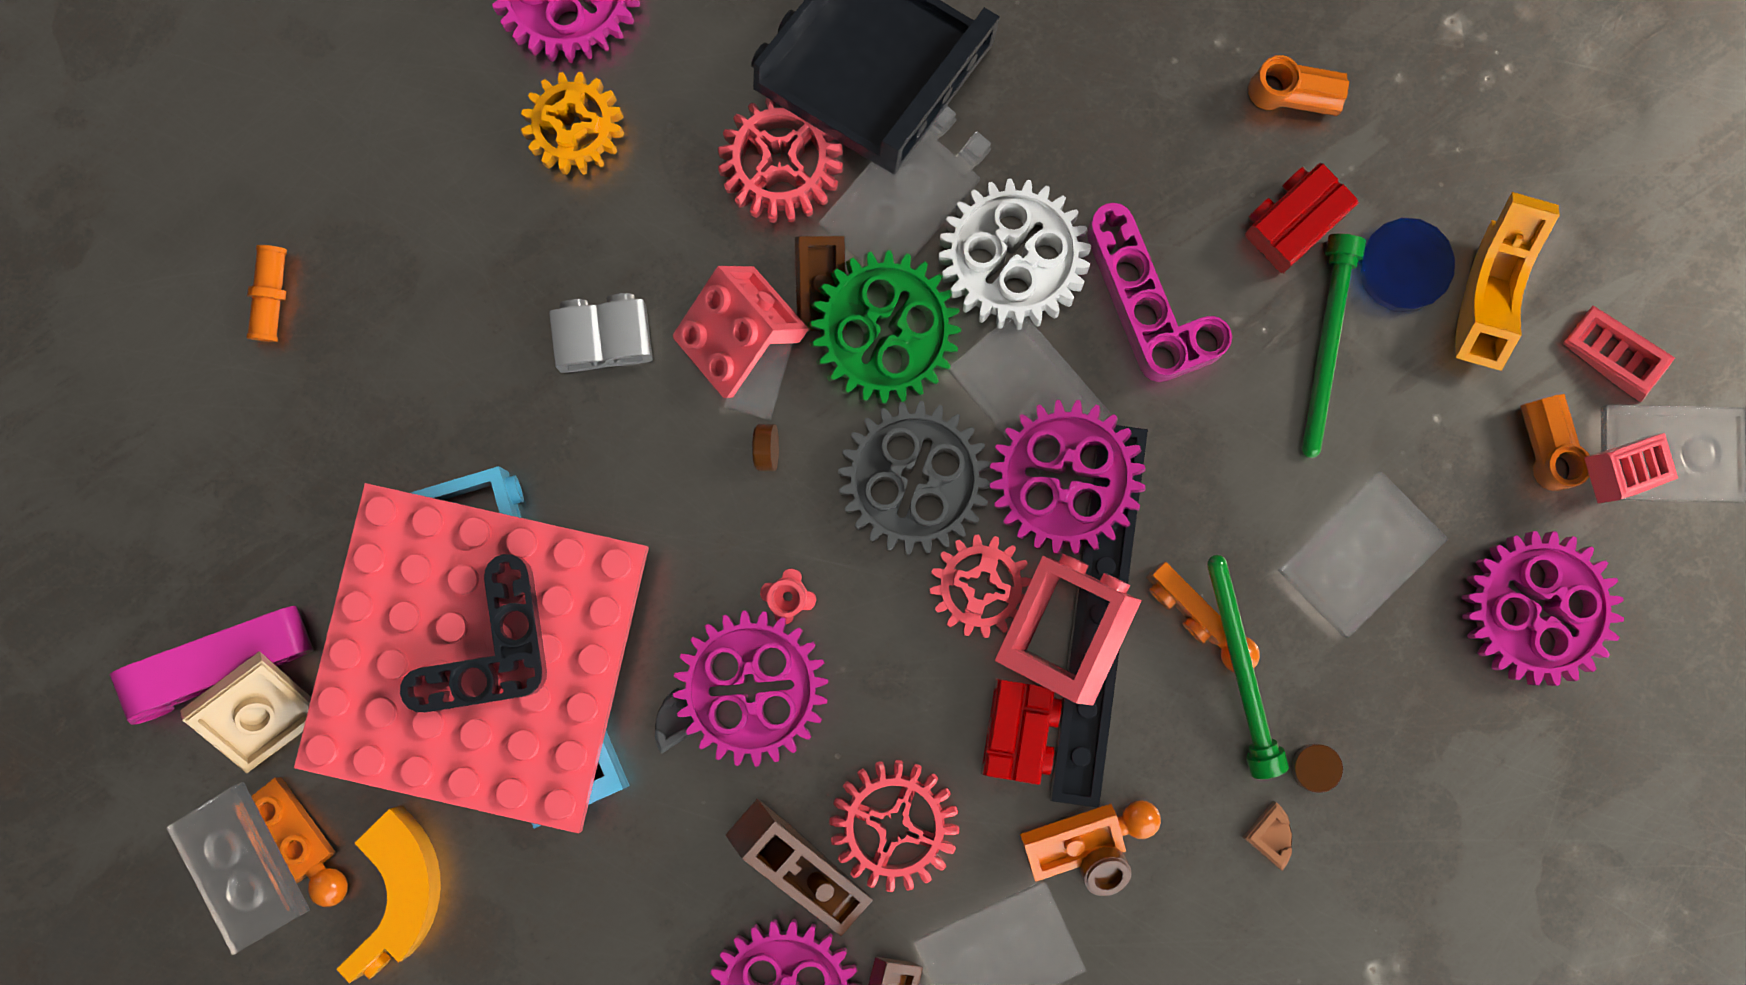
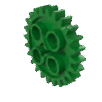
(850, 303)

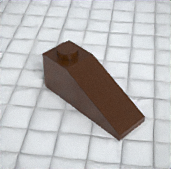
(797, 867)

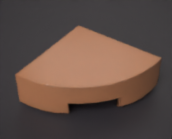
(1272, 835)

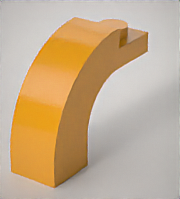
(1496, 284)
(413, 889)

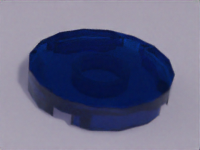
(1407, 264)

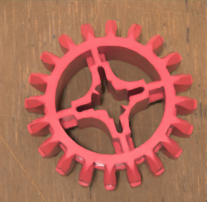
(754, 131)
(878, 864)

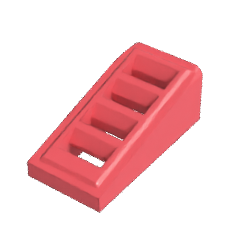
(1628, 339)
(1608, 476)

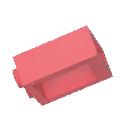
(1087, 683)

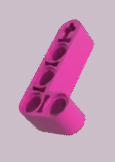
(1148, 291)
(185, 672)

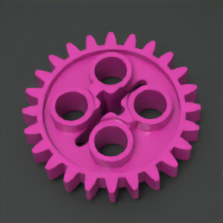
(538, 23)
(1074, 434)
(1564, 574)
(747, 644)
(787, 953)

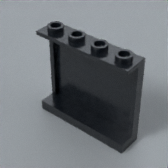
(872, 69)

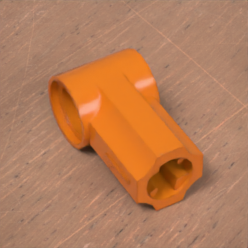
(1303, 87)
(1552, 437)

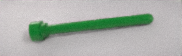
(1344, 254)
(1265, 756)

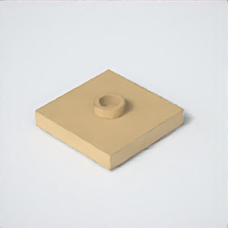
(249, 712)

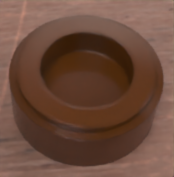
(765, 447)
(1317, 768)
(1105, 871)

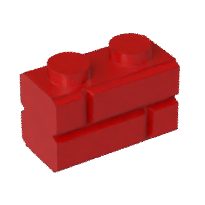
(1301, 217)
(1020, 731)

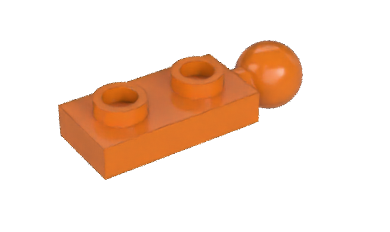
(1202, 619)
(1068, 841)
(300, 842)

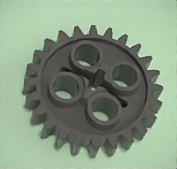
(955, 492)

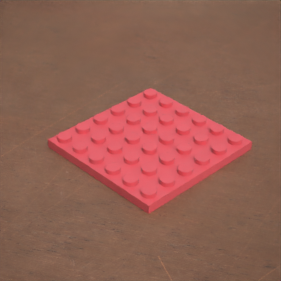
(419, 601)

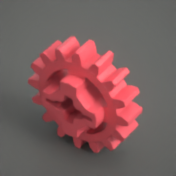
(987, 565)

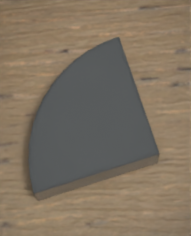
(668, 726)

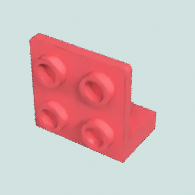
(734, 325)

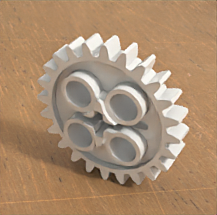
(1046, 278)

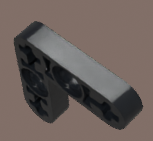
(506, 650)

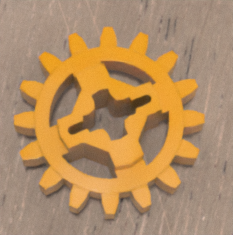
(572, 104)

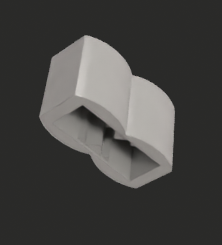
(600, 334)

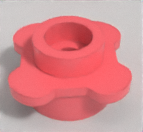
(774, 595)

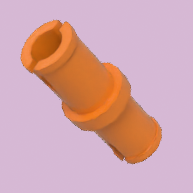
(266, 293)

